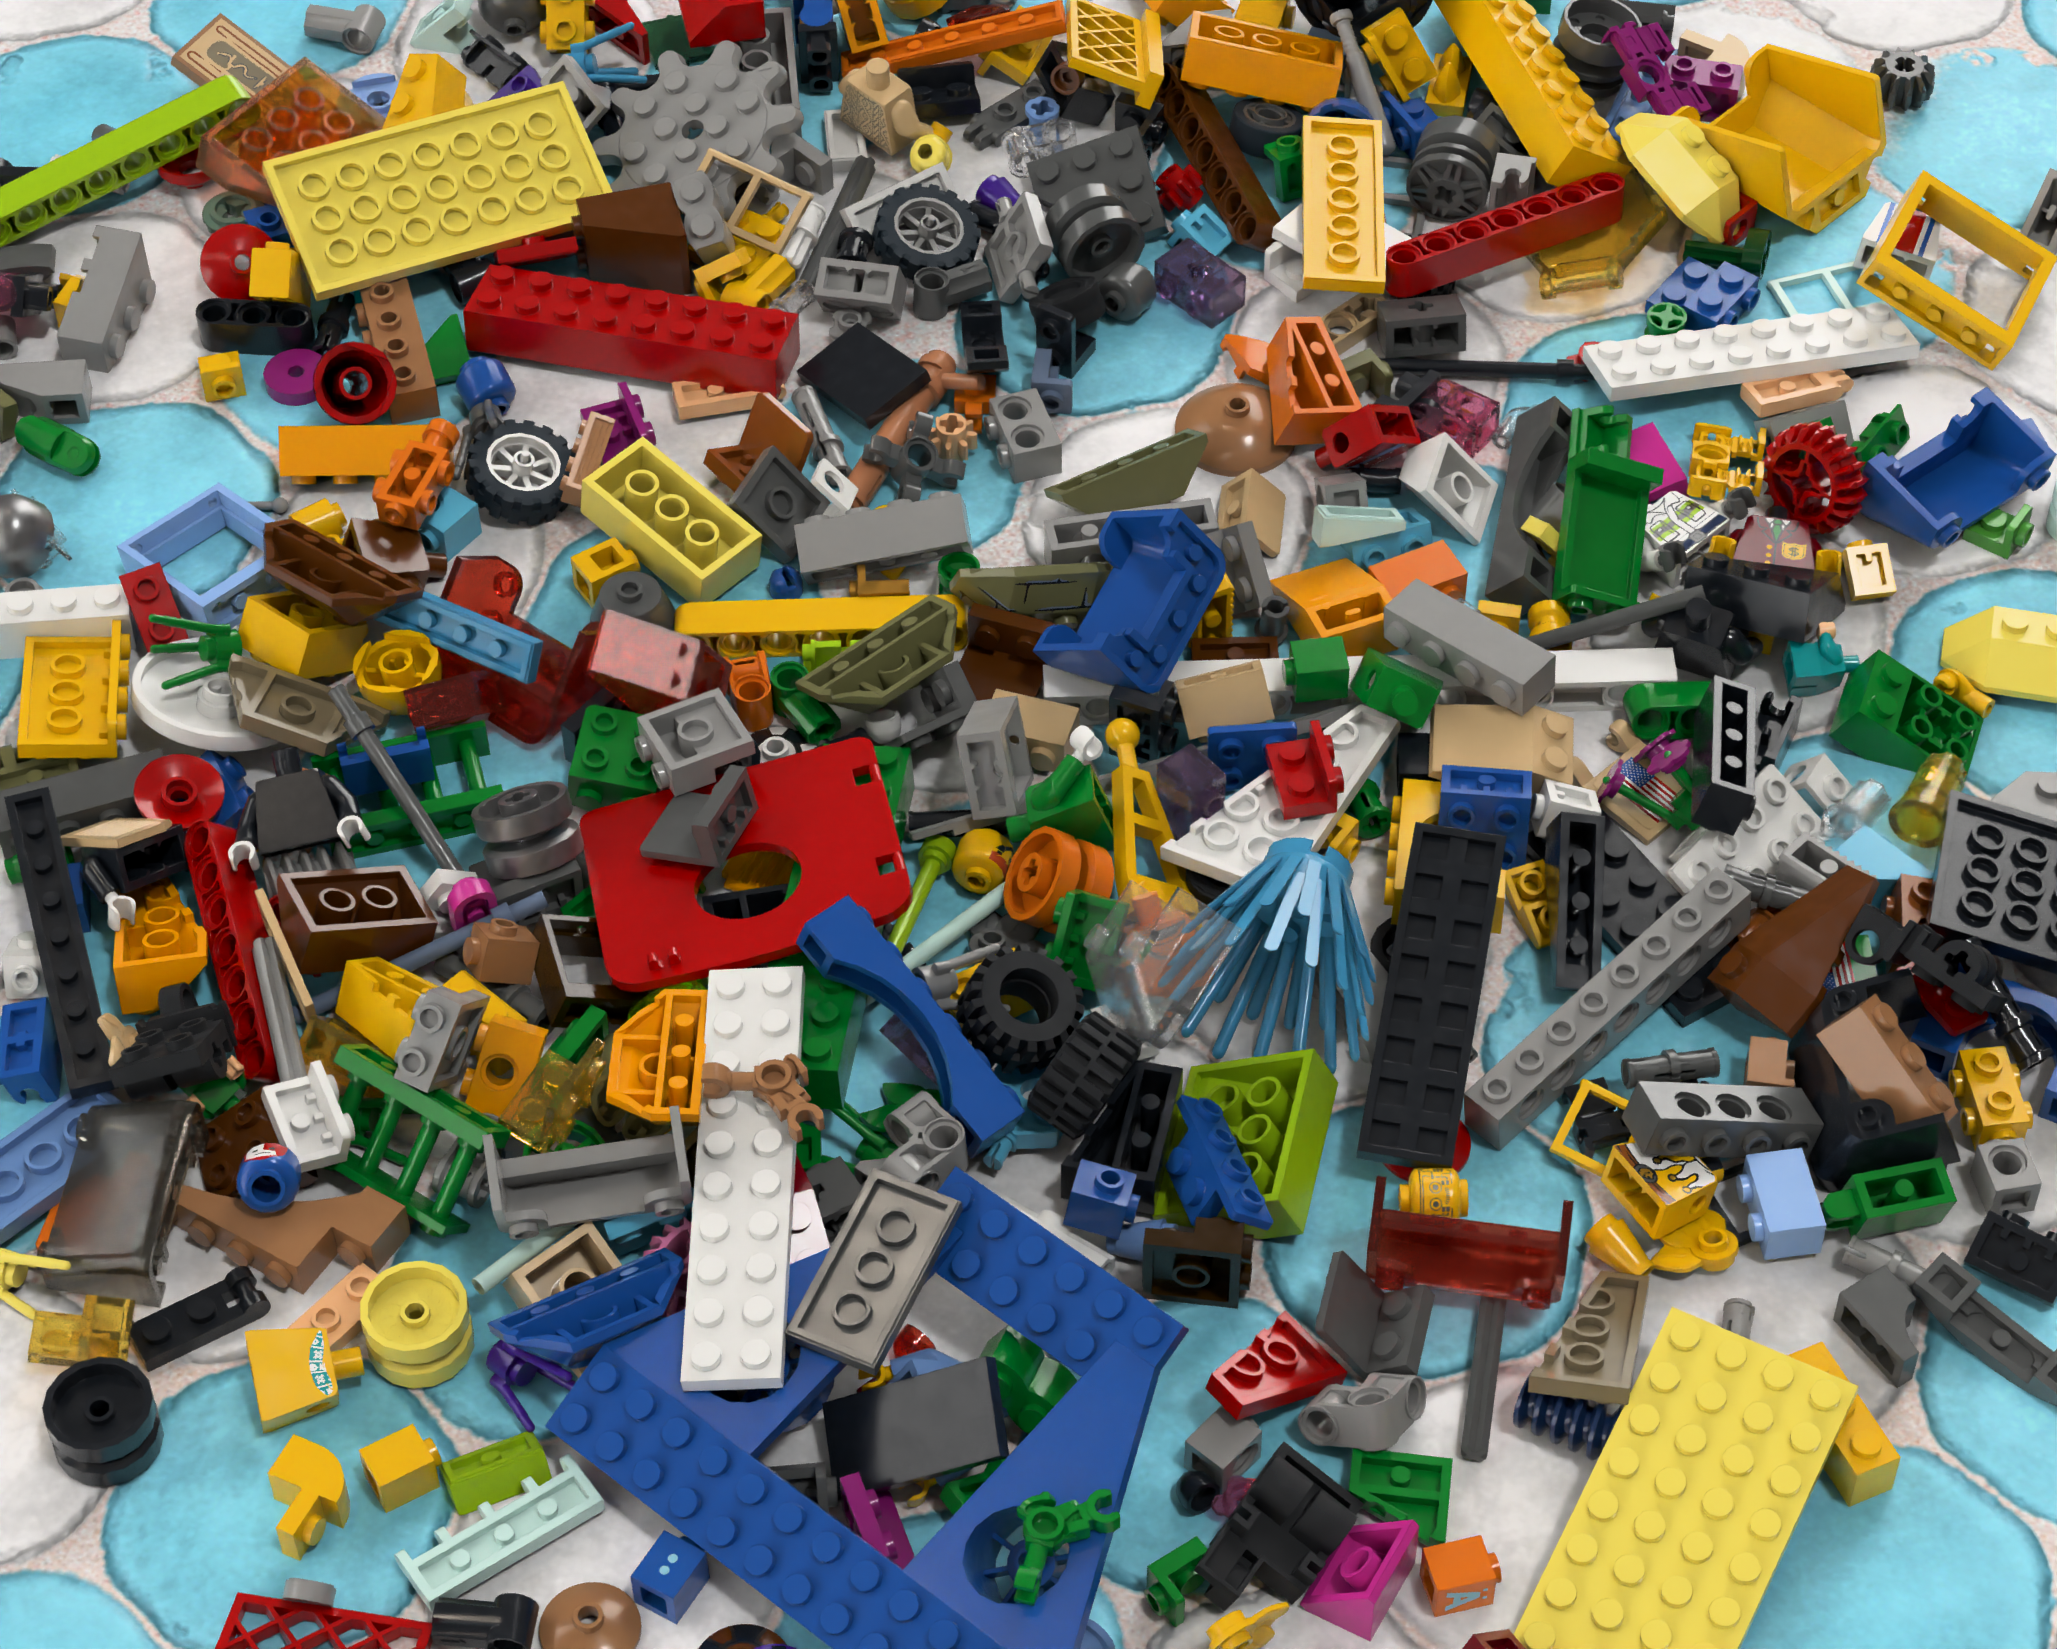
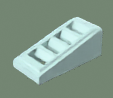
(1347, 524)

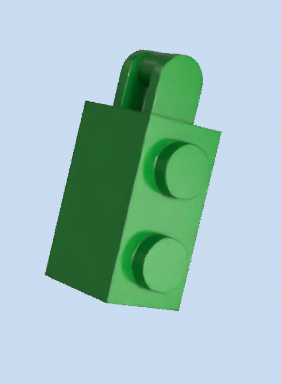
(1891, 1199)

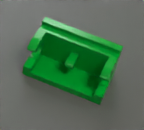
(1600, 430)

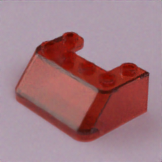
(561, 685)

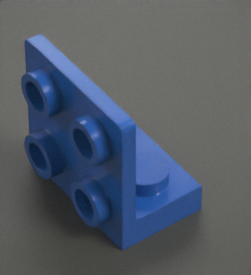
(1241, 749)
(1489, 803)

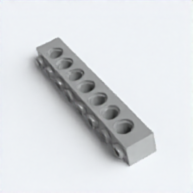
(1607, 1008)

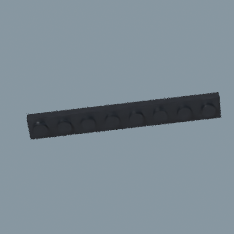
(60, 942)

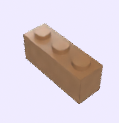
(1885, 1063)

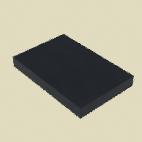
(864, 375)

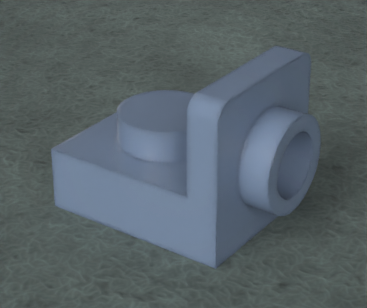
(1054, 392)

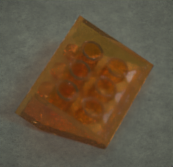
(285, 117)

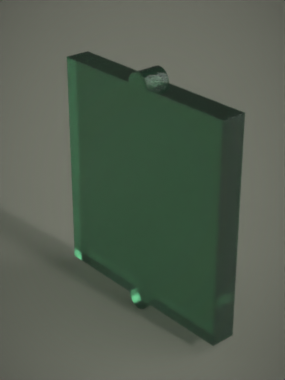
(671, 35)

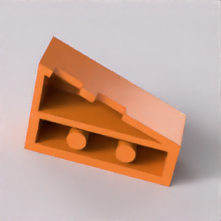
(1306, 382)

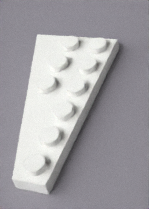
(1252, 819)

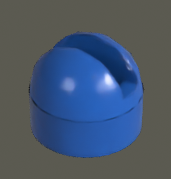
(778, 586)

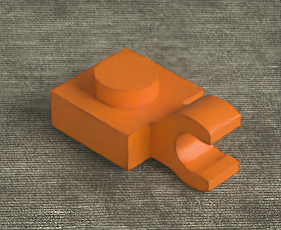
(975, 402)

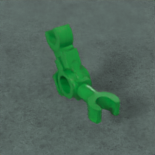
(1051, 1526)

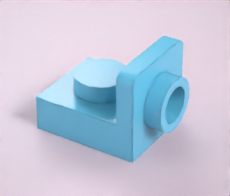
(1203, 228)

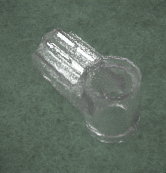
(1859, 807)

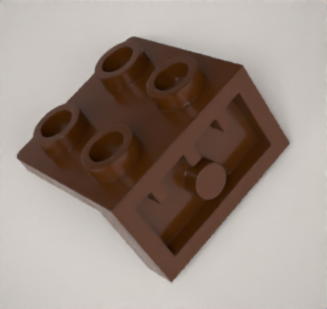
(1002, 652)
(231, 1138)

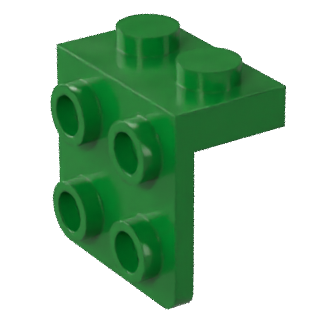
(607, 762)

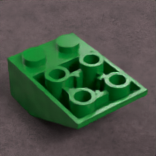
(1900, 717)

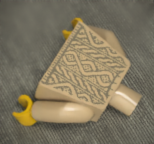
(883, 108)

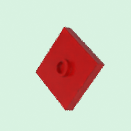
(536, 250)

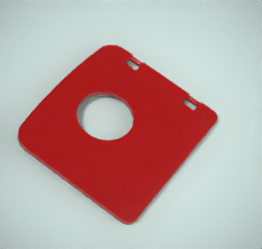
(807, 810)

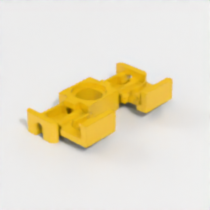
(1711, 461)

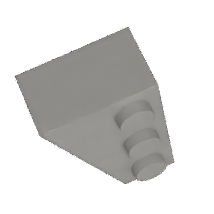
(109, 302)

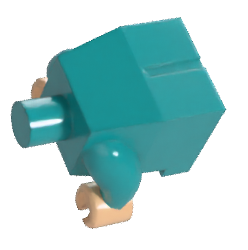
(1817, 665)

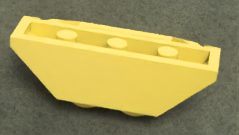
(1683, 171)
(2005, 652)

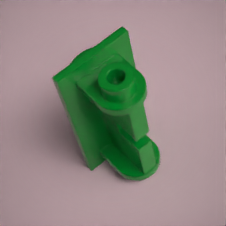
(1884, 434)

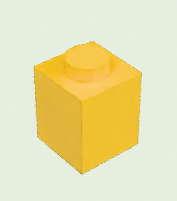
(401, 1467)

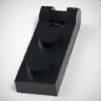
(199, 1319)

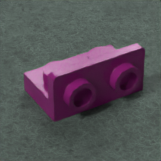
(1716, 80)
(875, 1519)

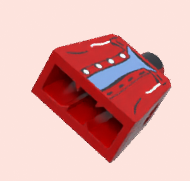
(1367, 437)

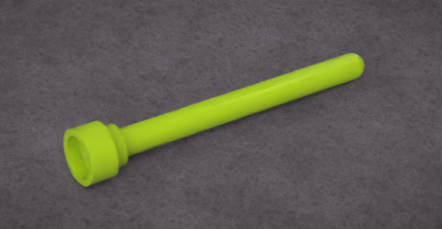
(934, 859)

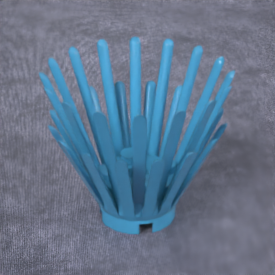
(1303, 911)

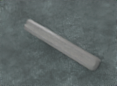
(278, 1009)

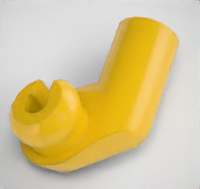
(1958, 687)

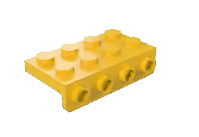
(74, 696)

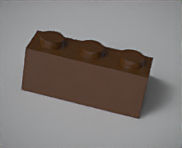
(352, 916)

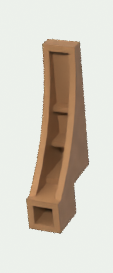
(298, 1240)

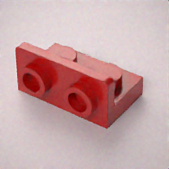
(1305, 774)

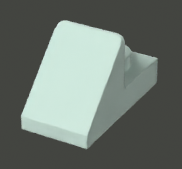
(445, 28)

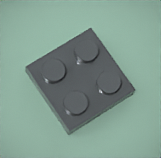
(776, 499)

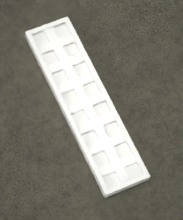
(1750, 352)

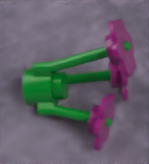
(1665, 758)

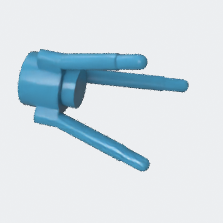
(589, 62)

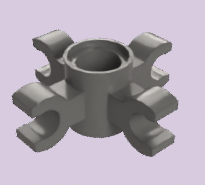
(923, 451)

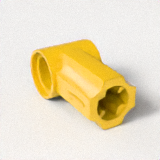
(762, 284)

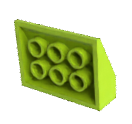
(1280, 1121)

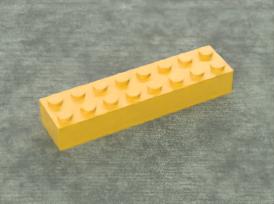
(1535, 89)

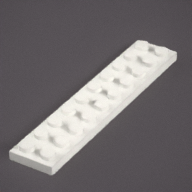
(742, 1191)

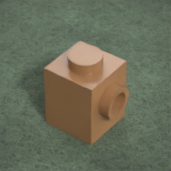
(501, 952)

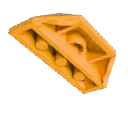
(661, 1059)

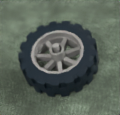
(938, 213)

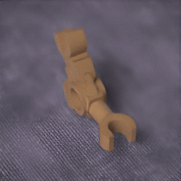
(772, 1083)

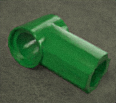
(810, 716)

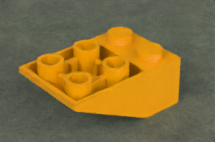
(1337, 602)

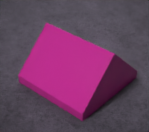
(1364, 1576)

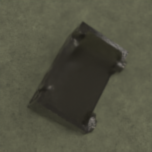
(123, 1198)

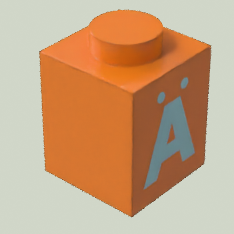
(1459, 1575)

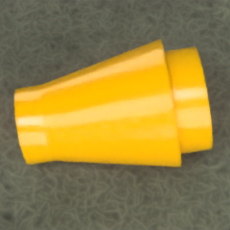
(1617, 1247)

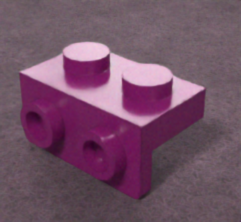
(628, 423)

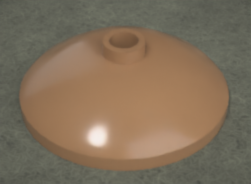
(1237, 429)

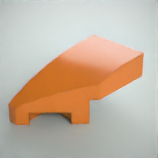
(1248, 356)

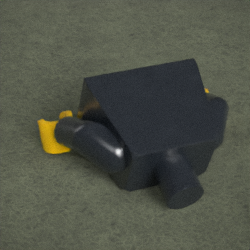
(1705, 638)

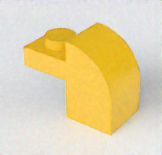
(314, 1488)

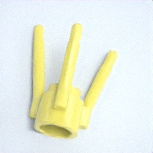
(14, 1272)

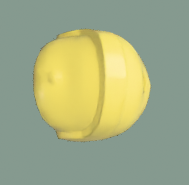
(930, 151)

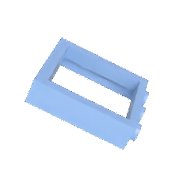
(187, 528)

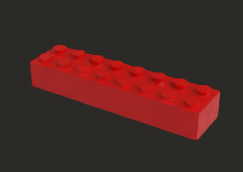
(631, 331)

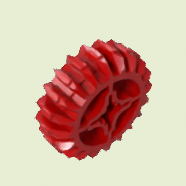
(1825, 472)

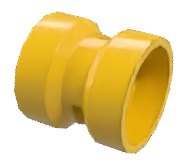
(1548, 616)

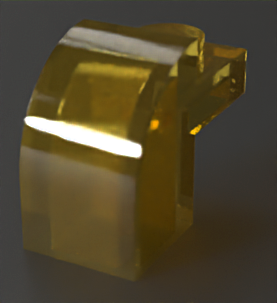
(71, 1338)

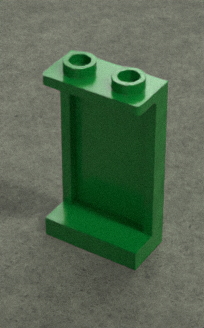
(1602, 531)

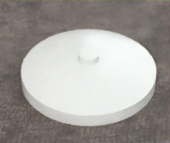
(193, 713)

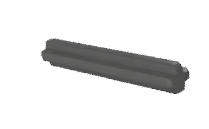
(1483, 1378)

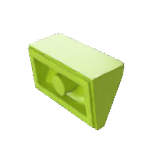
(494, 1472)

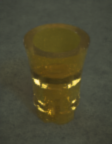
(1920, 809)

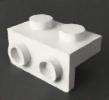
(309, 1118)

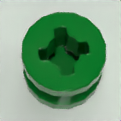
(1665, 319)

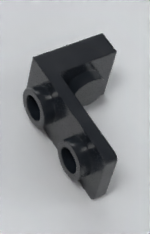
(1149, 122)
(1058, 332)

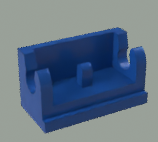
(411, 759)
(30, 1050)

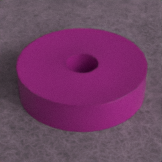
(290, 376)

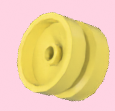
(417, 1324)

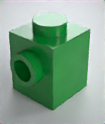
(1317, 669)

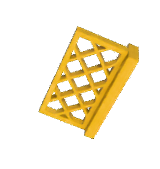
(1116, 47)

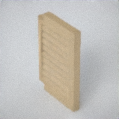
(116, 832)

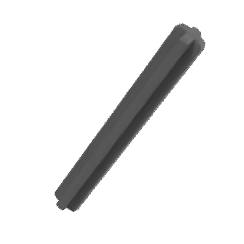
(851, 192)

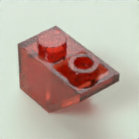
(456, 700)

